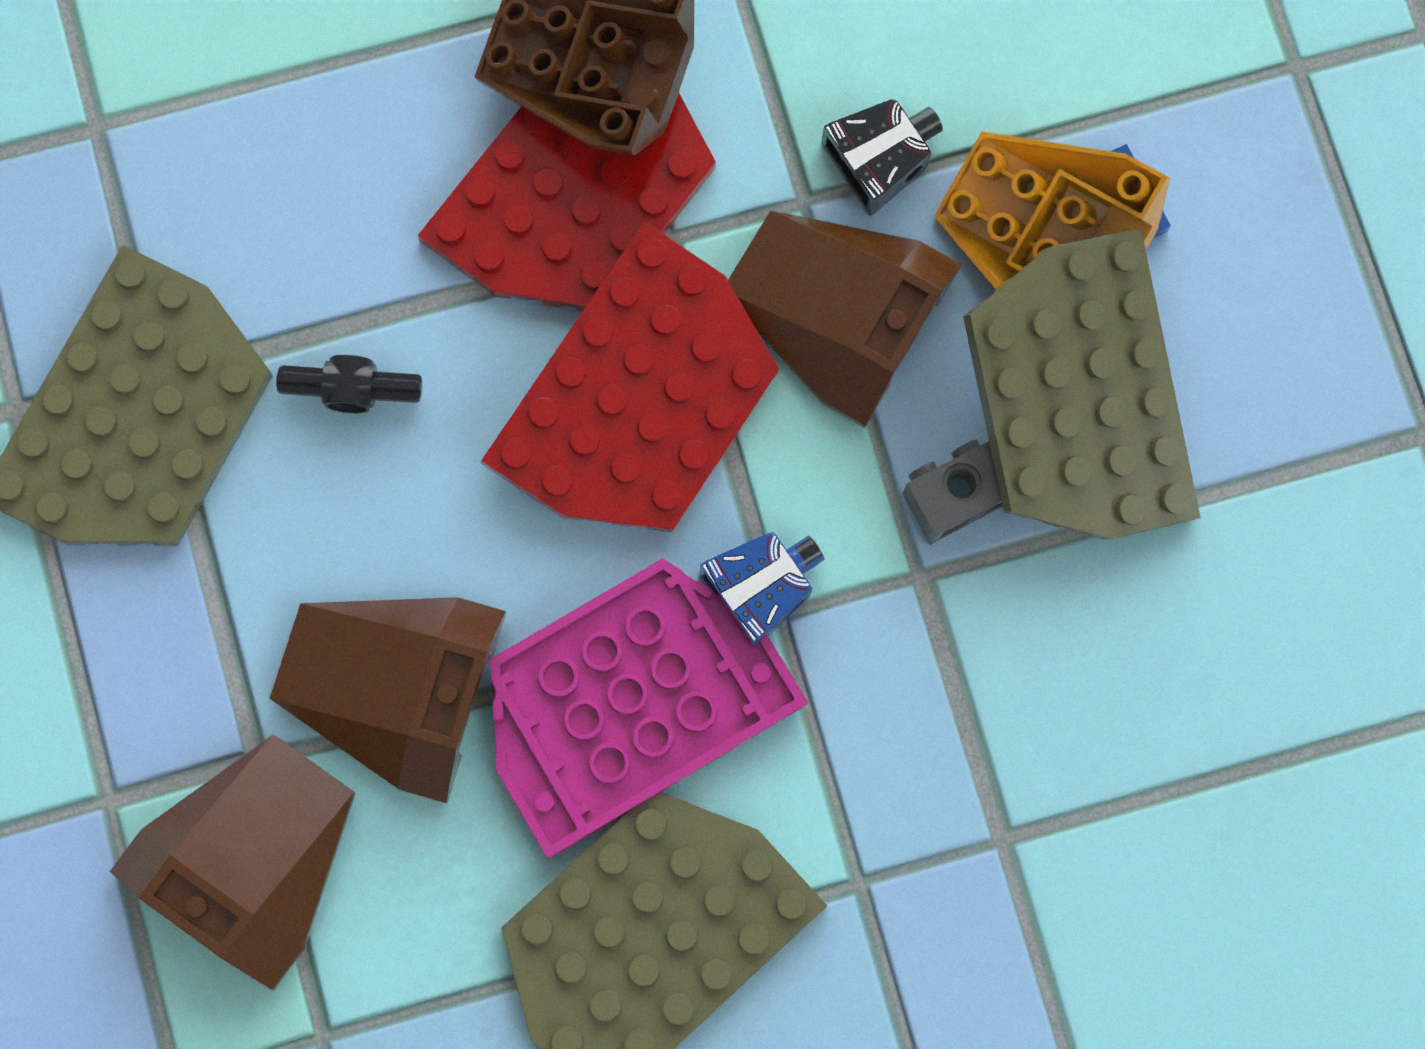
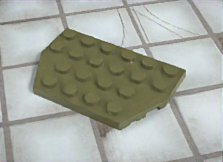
(1082, 392)
(133, 412)
(653, 929)

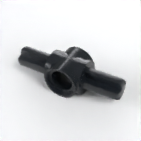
(349, 384)

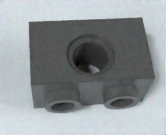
(940, 511)

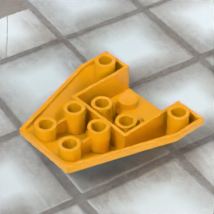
(1041, 194)

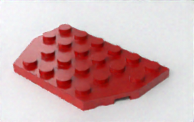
(554, 215)
(638, 393)

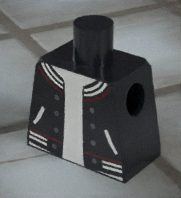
(881, 150)

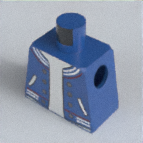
(763, 581)

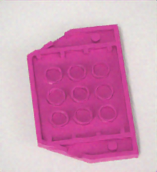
(628, 702)

